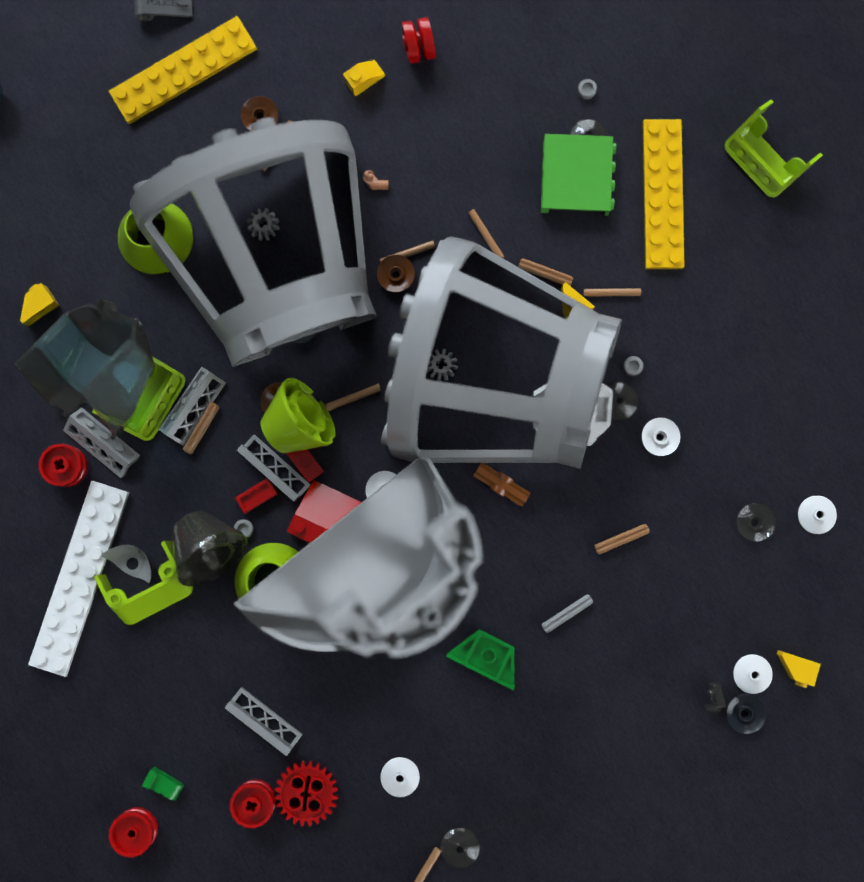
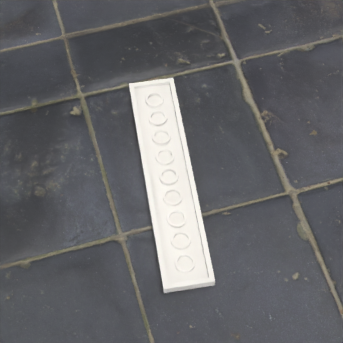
(76, 580)

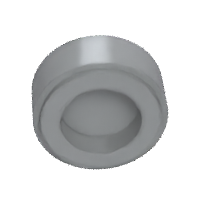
(587, 89)
(633, 366)
(245, 527)

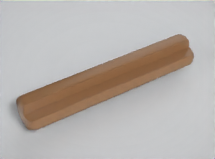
(545, 272)
(201, 428)
(622, 539)

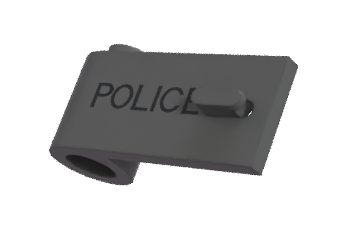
(147, 9)

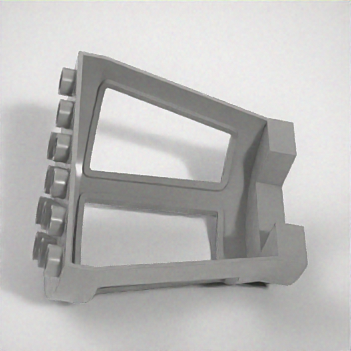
(289, 311)
(572, 387)
(379, 577)

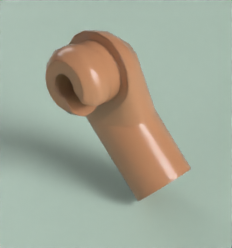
(373, 183)

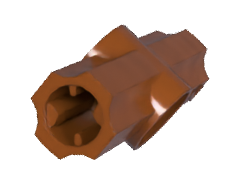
(501, 484)

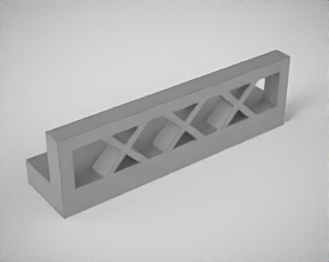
(178, 416)
(100, 436)
(273, 477)
(258, 726)

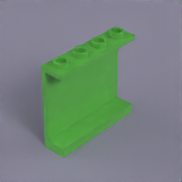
(577, 173)

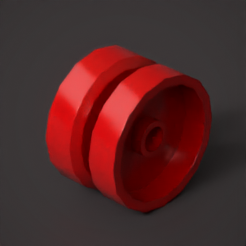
(419, 40)
(52, 464)
(244, 811)
(122, 836)

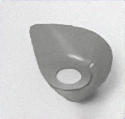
(120, 555)

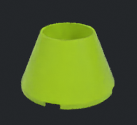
(143, 258)
(297, 419)
(256, 558)

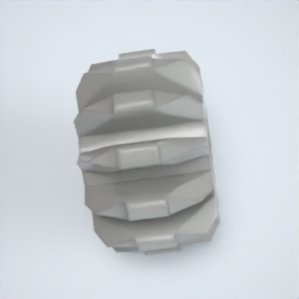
(267, 229)
(446, 370)

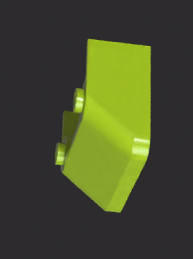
(760, 159)
(155, 401)
(150, 600)

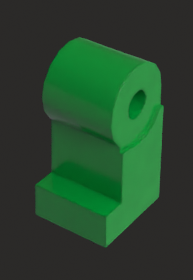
(163, 783)

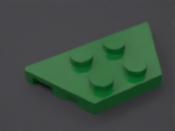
(487, 656)

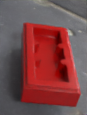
(306, 464)
(256, 496)

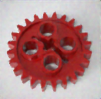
(323, 796)

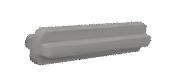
(567, 613)

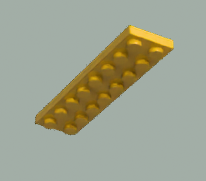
(183, 70)
(663, 194)

